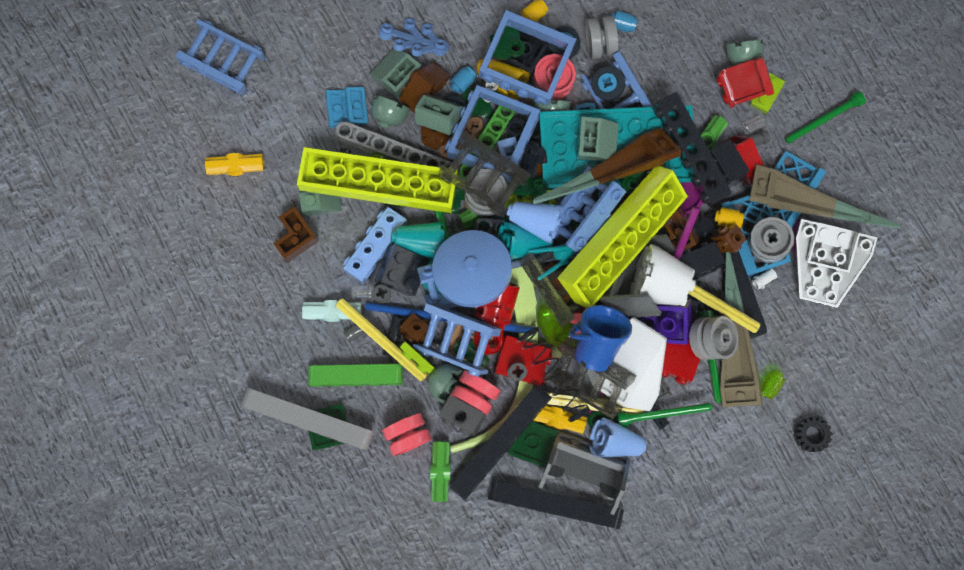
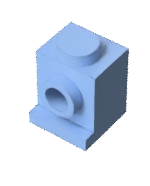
(507, 147)

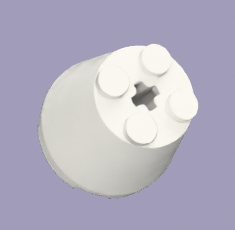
(662, 277)

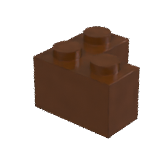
(425, 81)
(675, 227)
(299, 236)

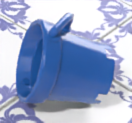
(600, 336)

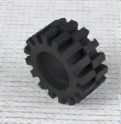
(823, 428)

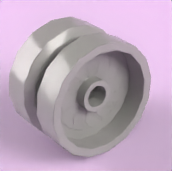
(601, 37)
(495, 193)
(777, 230)
(714, 337)

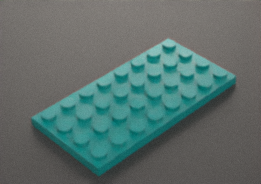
(560, 140)

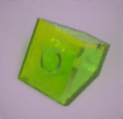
(550, 327)

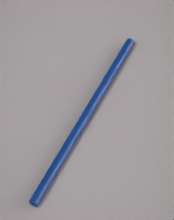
(423, 314)

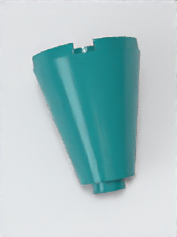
(419, 238)
(519, 240)

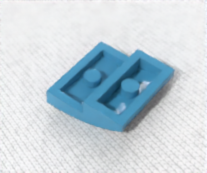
(346, 106)

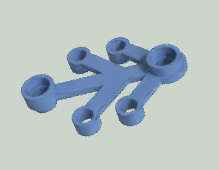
(436, 46)

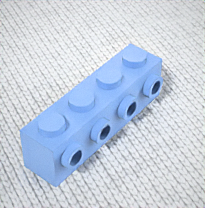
(374, 246)

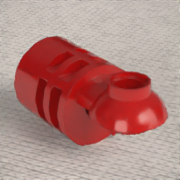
(497, 314)

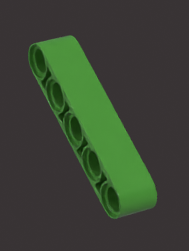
(491, 135)
(355, 375)

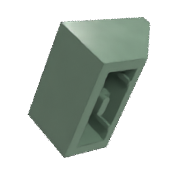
(395, 71)
(437, 113)
(597, 139)

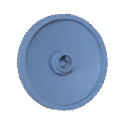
(472, 268)

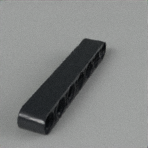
(747, 294)
(500, 442)
(555, 504)

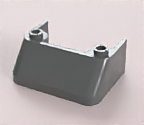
(619, 295)
(574, 458)

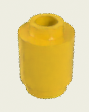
(535, 10)
(729, 217)

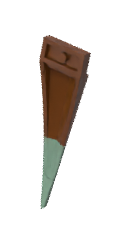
(641, 155)

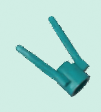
(560, 252)

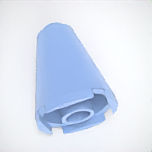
(536, 218)
(615, 440)

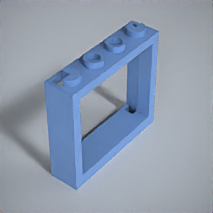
(538, 31)
(531, 112)

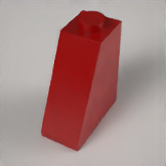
(749, 153)

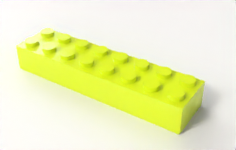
(375, 180)
(623, 237)

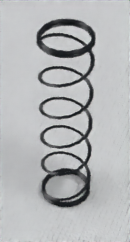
(577, 415)

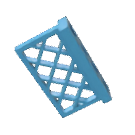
(812, 181)
(745, 251)

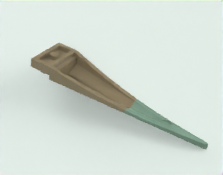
(785, 193)
(739, 373)

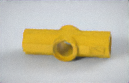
(234, 164)
(557, 419)

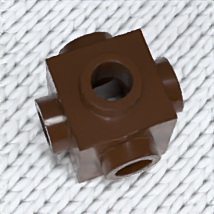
(433, 138)
(729, 238)
(414, 330)

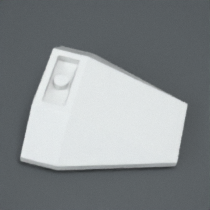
(830, 260)
(644, 357)

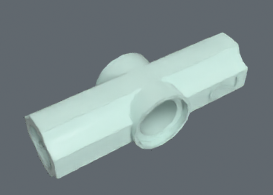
(326, 311)

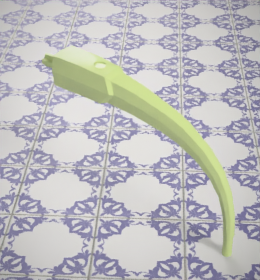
(525, 315)

